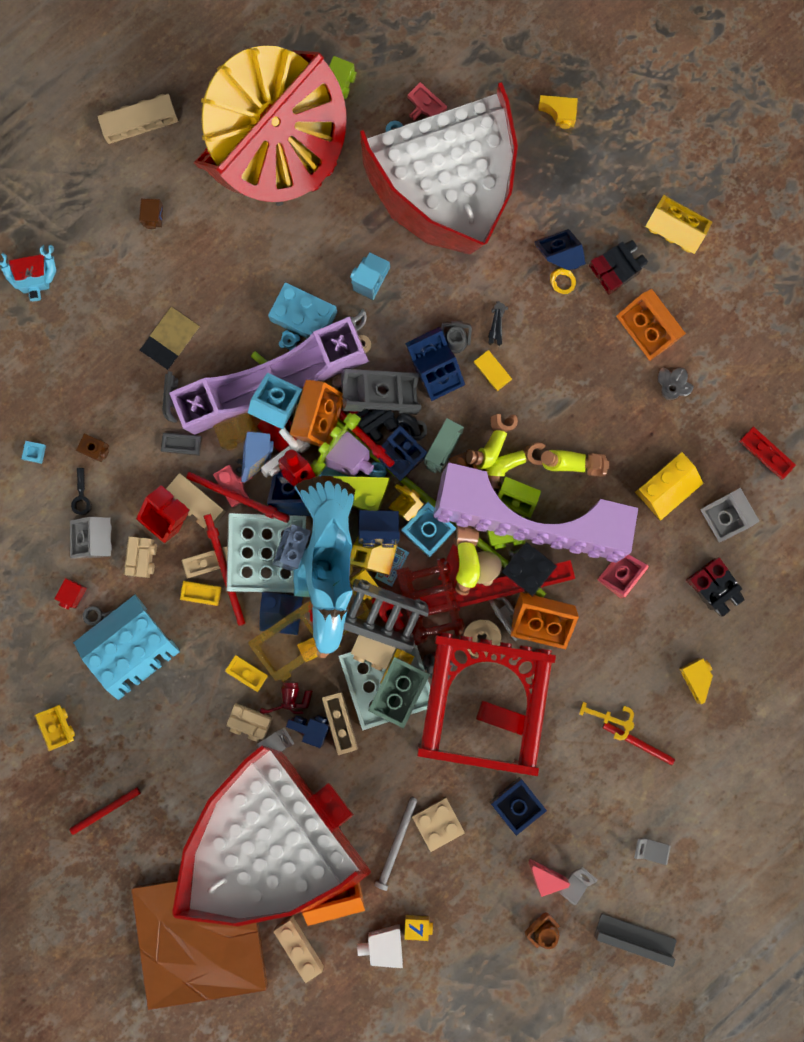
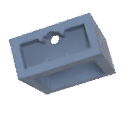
(295, 541)

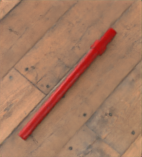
(377, 450)
(269, 511)
(213, 533)

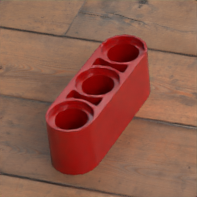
(501, 717)

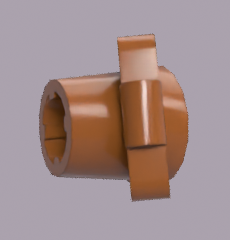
(545, 932)

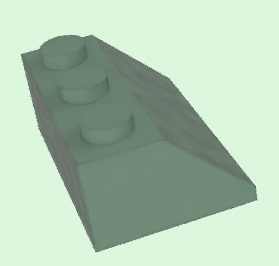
(399, 692)

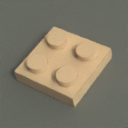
(438, 824)

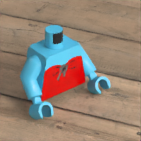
(30, 273)

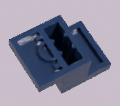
(435, 363)
(378, 528)

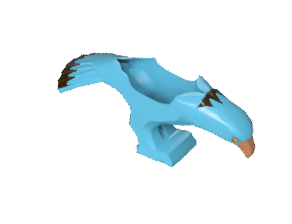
(326, 558)

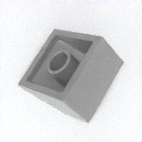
(730, 515)
(90, 538)

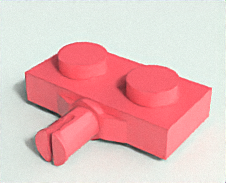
(425, 102)
(227, 478)

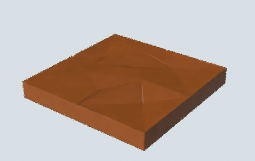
(193, 958)

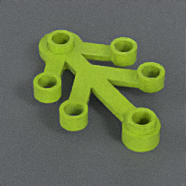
(351, 422)

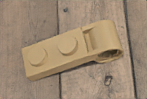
(202, 563)

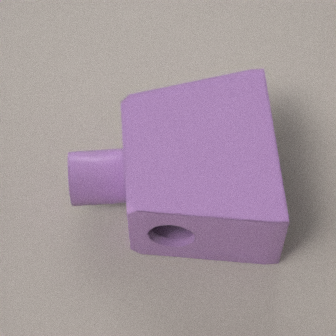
(349, 457)

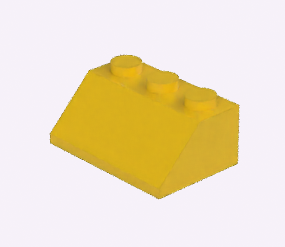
(678, 224)
(670, 486)

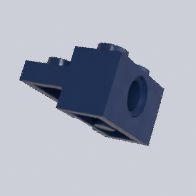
(407, 448)
(314, 731)

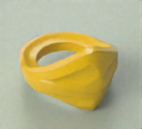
(562, 271)

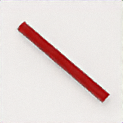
(640, 744)
(104, 811)

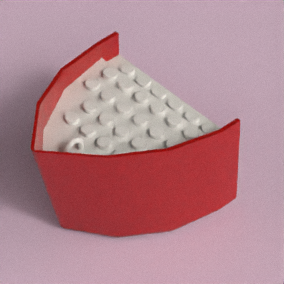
(447, 172)
(265, 847)

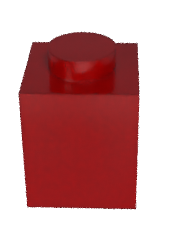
(70, 594)

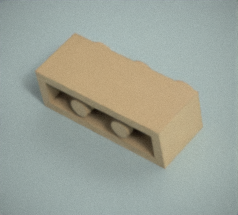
(195, 500)
(340, 723)
(298, 949)

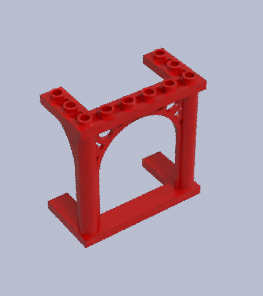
(536, 700)

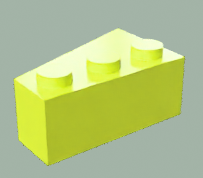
(368, 491)

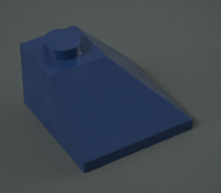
(562, 250)
(285, 497)
(275, 608)

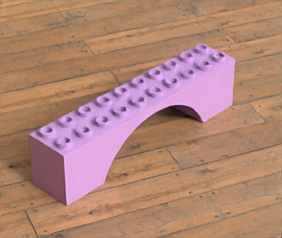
(228, 396)
(470, 501)

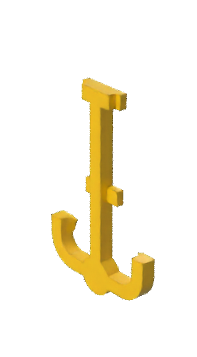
(628, 725)

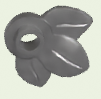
(676, 381)

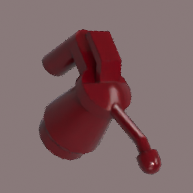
(289, 695)

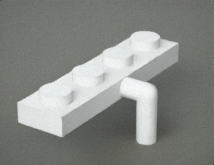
(272, 466)

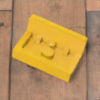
(407, 502)
(55, 727)

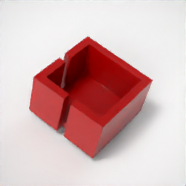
(162, 514)

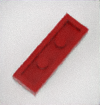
(767, 453)

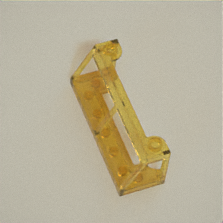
(284, 673)

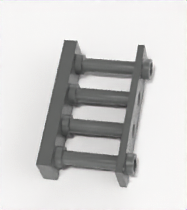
(378, 633)

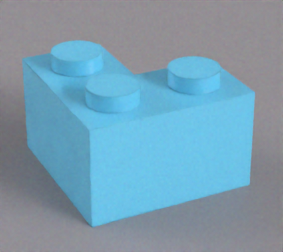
(369, 275)

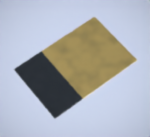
(169, 338)

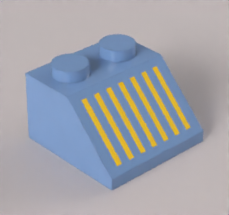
(256, 452)

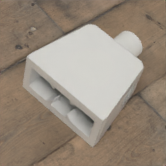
(383, 947)

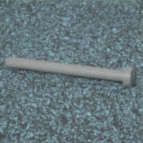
(381, 884)

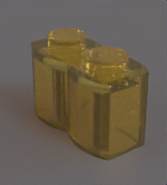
(234, 431)

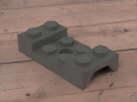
(362, 392)

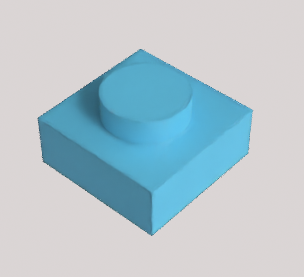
(33, 452)

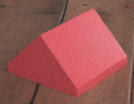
(623, 575)
(546, 879)

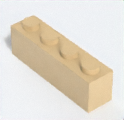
(137, 118)

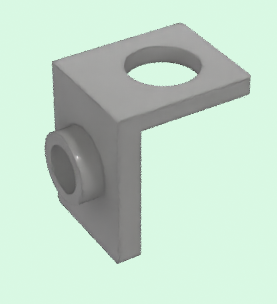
(277, 741)
(652, 851)
(578, 885)

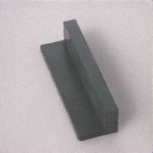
(635, 939)

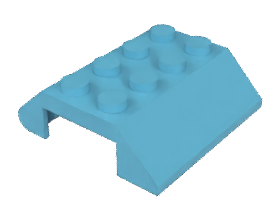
(124, 647)

